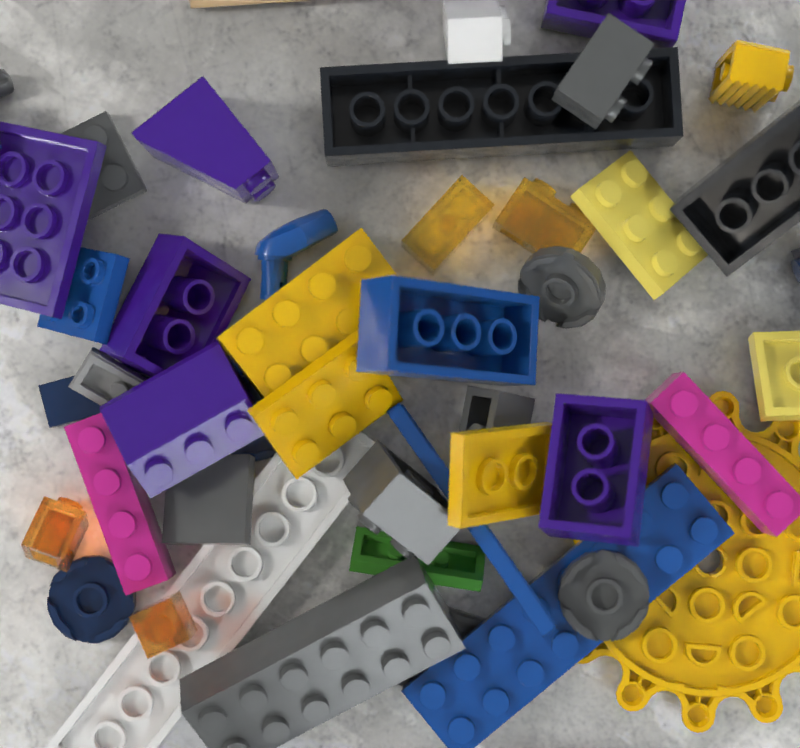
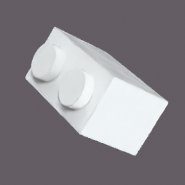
(475, 30)

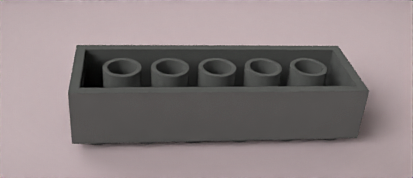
(322, 661)

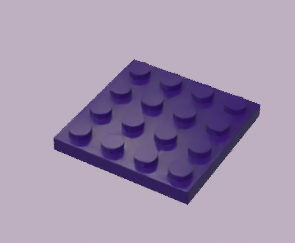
(43, 214)

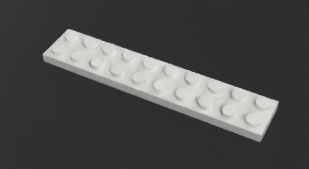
(225, 593)

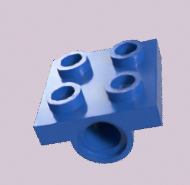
(91, 297)

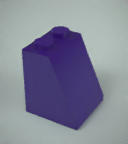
(208, 143)

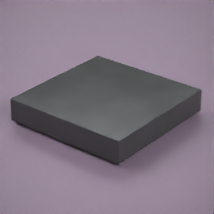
(212, 505)

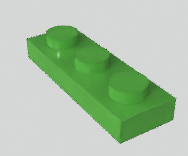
(455, 566)

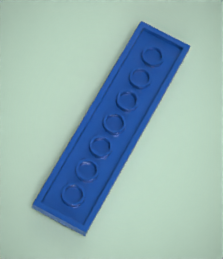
(507, 656)

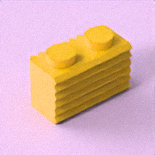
(751, 75)

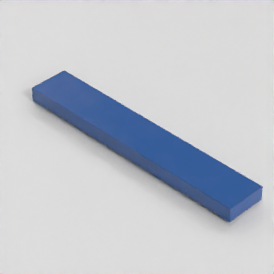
(481, 533)

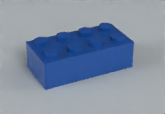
(447, 332)

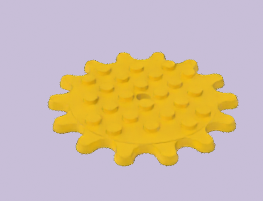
(724, 627)

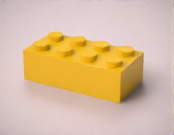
(304, 315)

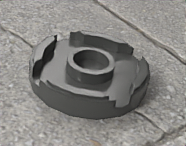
(567, 285)
(603, 595)

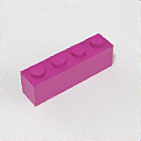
(725, 454)
(120, 507)

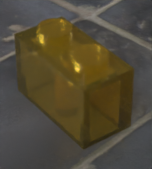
(540, 220)
(447, 225)

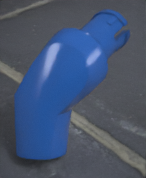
(288, 242)

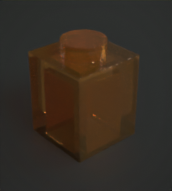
(55, 533)
(163, 624)

